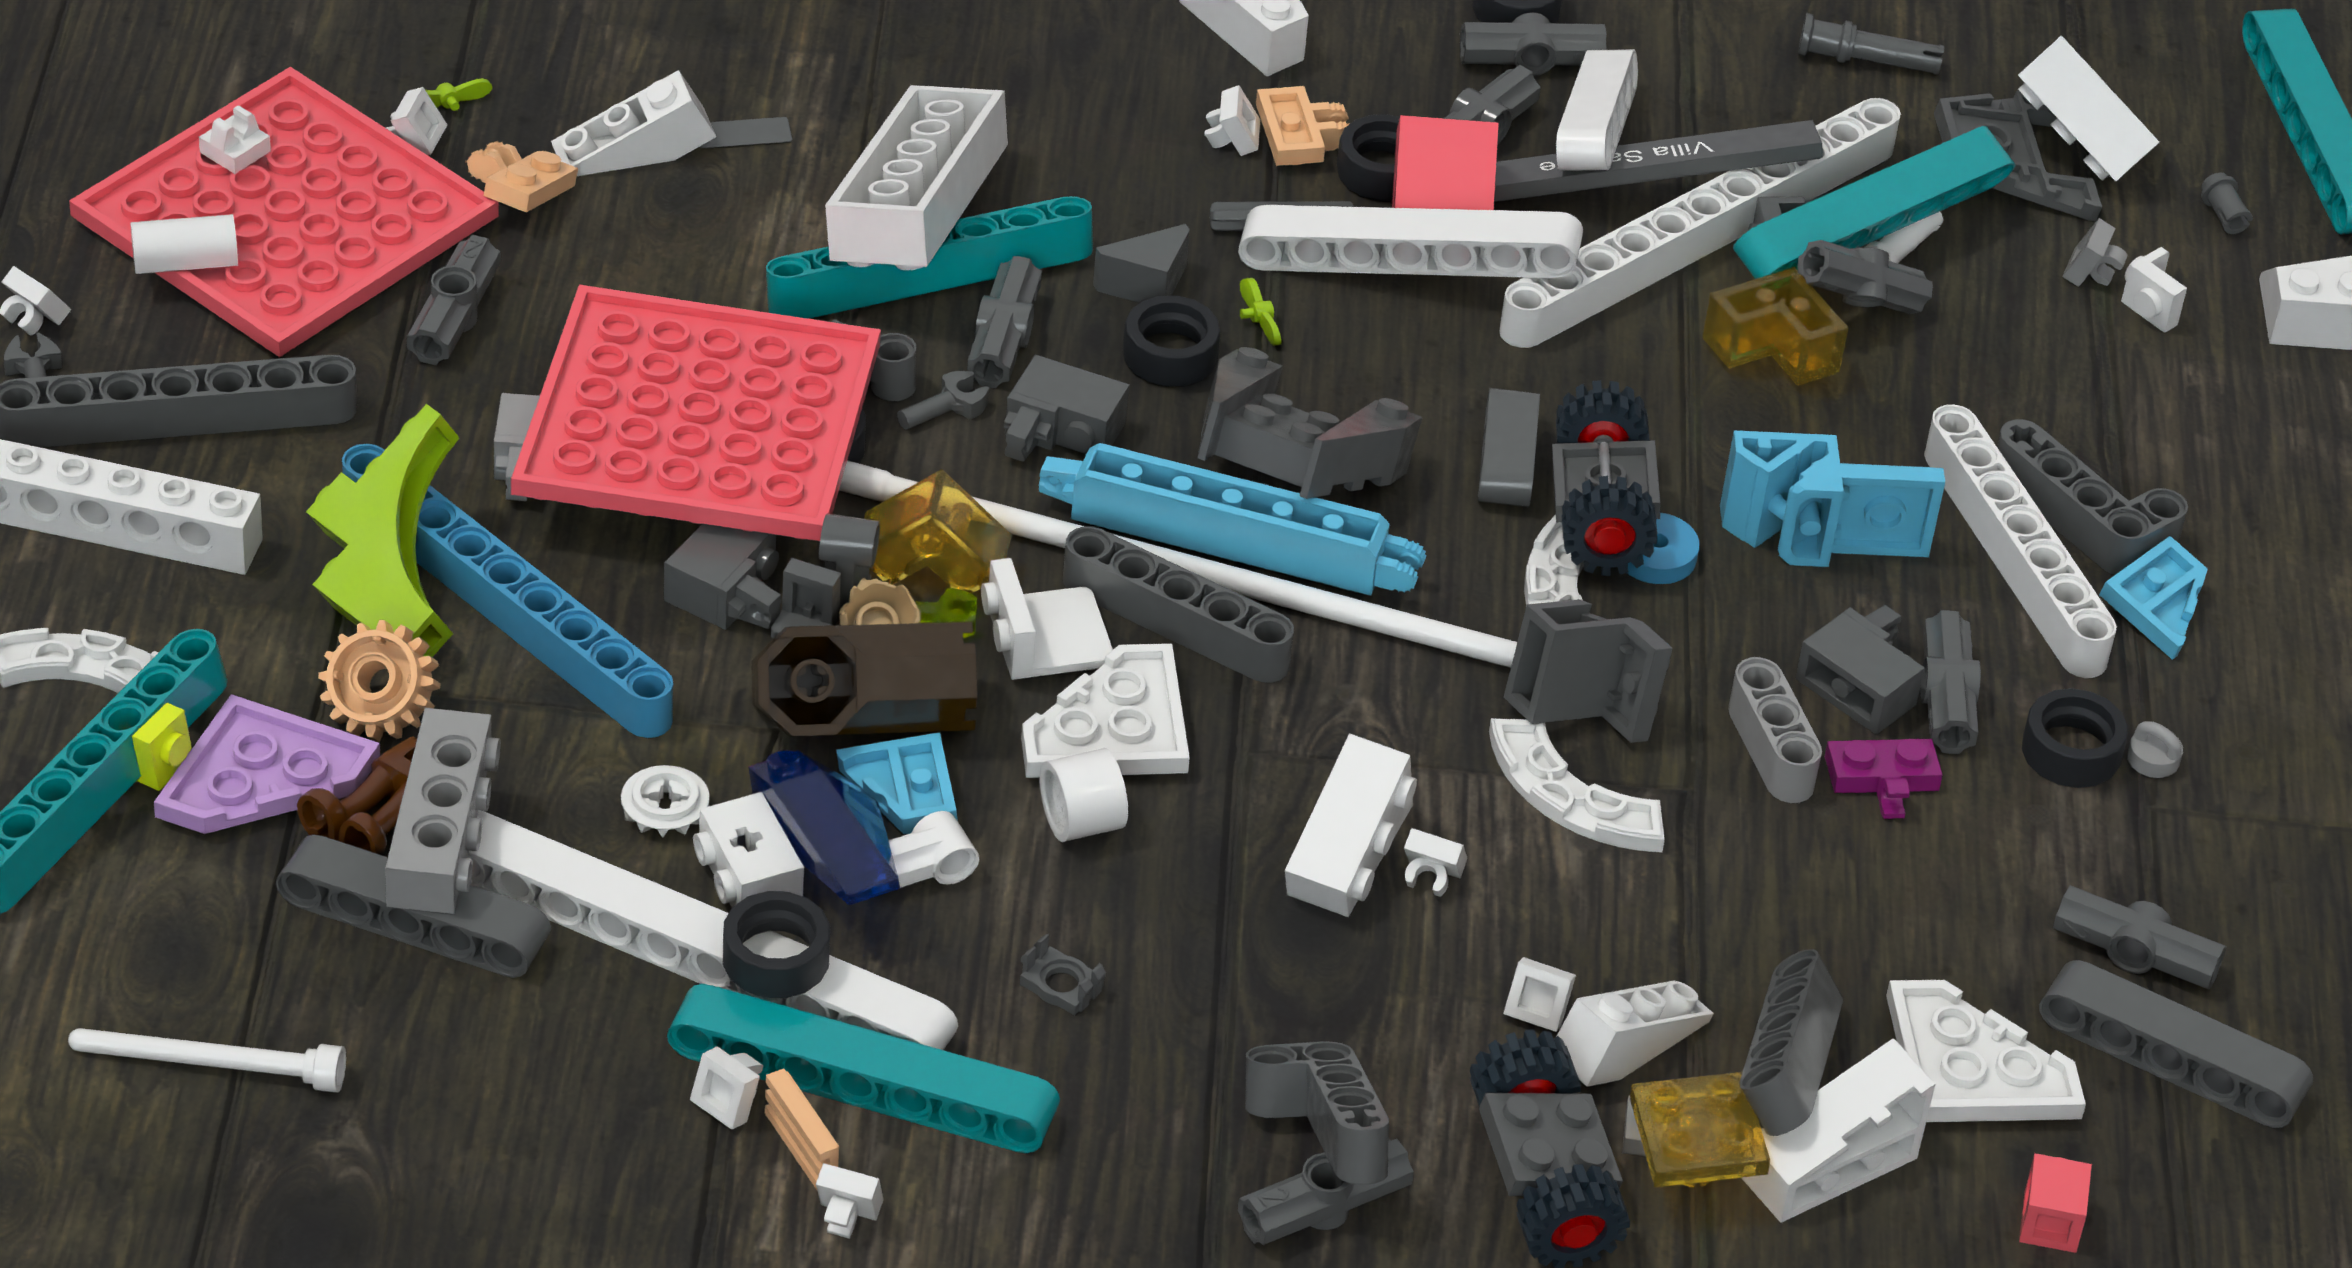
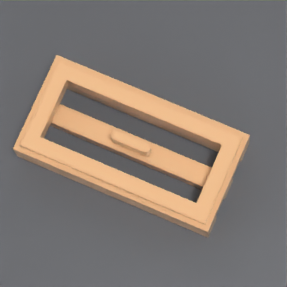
(799, 1125)

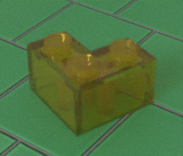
(1779, 319)
(940, 529)

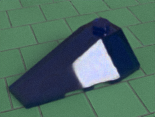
(829, 824)

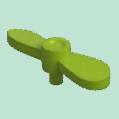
(449, 96)
(1259, 310)

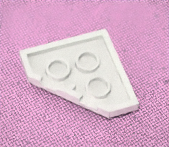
(1123, 707)
(1980, 1059)

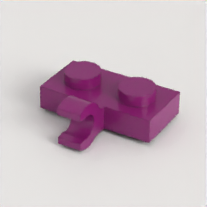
(1884, 767)

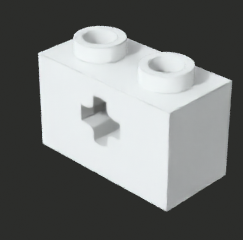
(747, 850)

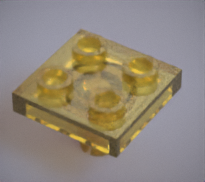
(1698, 1130)

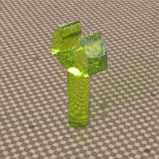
(952, 607)

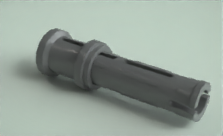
(1846, 42)

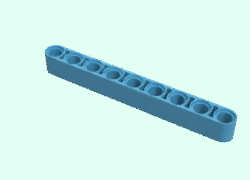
(536, 611)

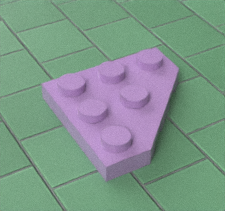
(258, 766)

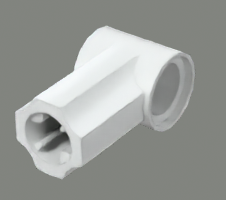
(935, 850)

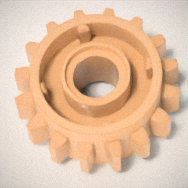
(356, 663)

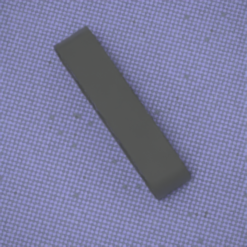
(1179, 604)
(351, 888)
(1791, 1042)
(2176, 1043)

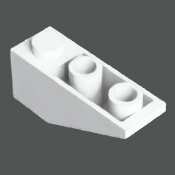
(640, 131)
(1629, 1027)

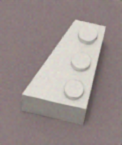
(1262, 31)
(1351, 826)
(1857, 1131)

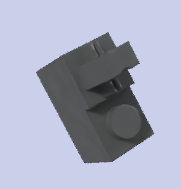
(1063, 408)
(721, 574)
(1860, 670)

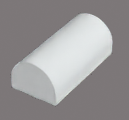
(184, 244)

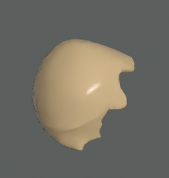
(879, 603)

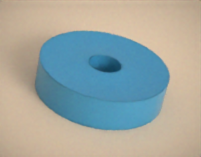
(1673, 554)

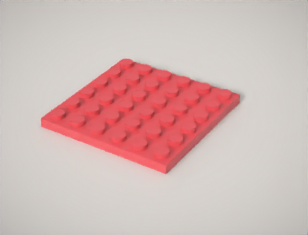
(316, 219)
(697, 413)

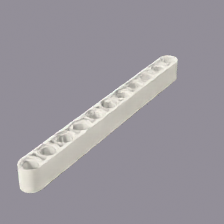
(1693, 227)
(684, 932)

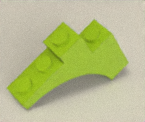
(378, 529)

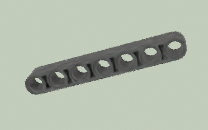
(178, 401)

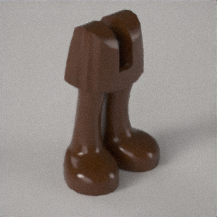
(349, 818)

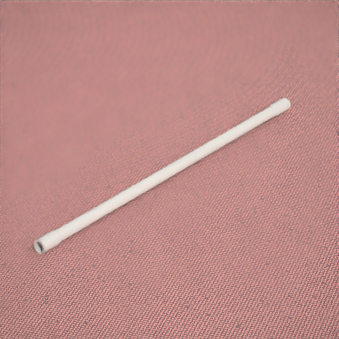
(882, 485)

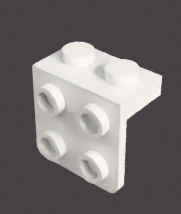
(1043, 629)

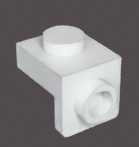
(2153, 291)

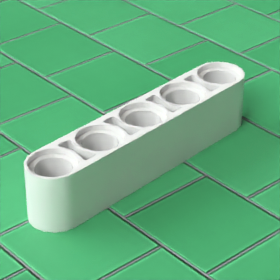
(1597, 110)

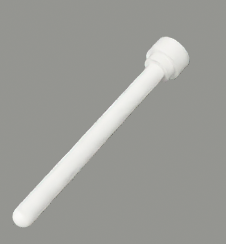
(319, 1066)

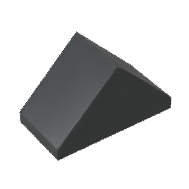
(1142, 265)

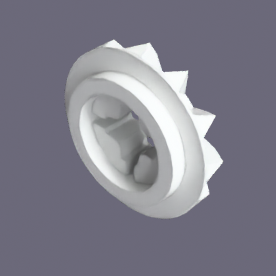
(645, 789)

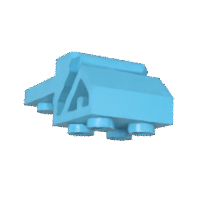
(1824, 504)

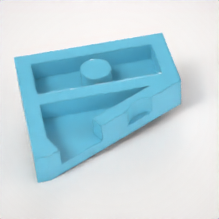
(2159, 593)
(903, 776)

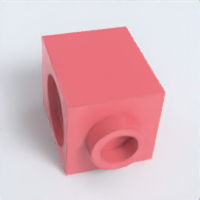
(2055, 1203)

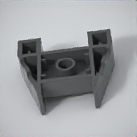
(1303, 448)

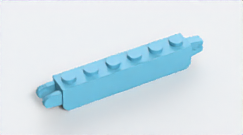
(1233, 519)

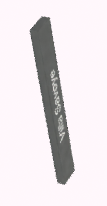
(1664, 160)

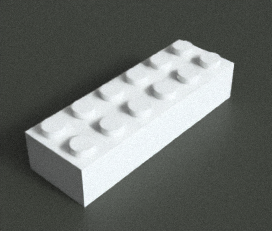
(916, 176)

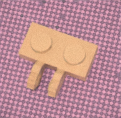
(1299, 129)
(520, 181)

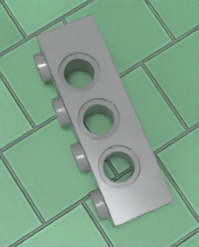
(440, 811)

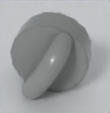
(2154, 750)

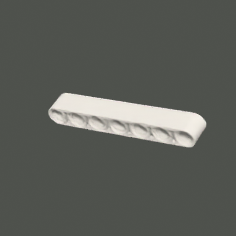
(1411, 241)
(2021, 542)

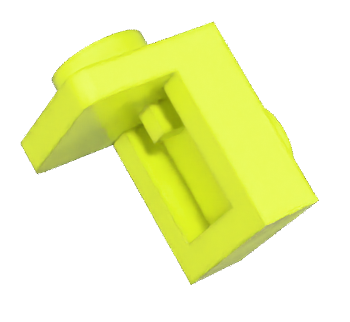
(162, 746)

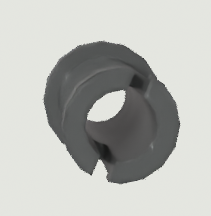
(2221, 194)

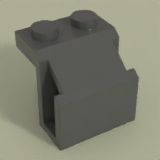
(1587, 668)

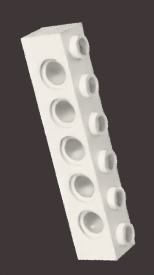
(129, 508)

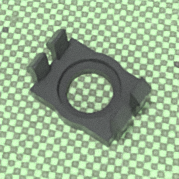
(1045, 961)

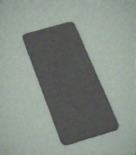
(750, 132)

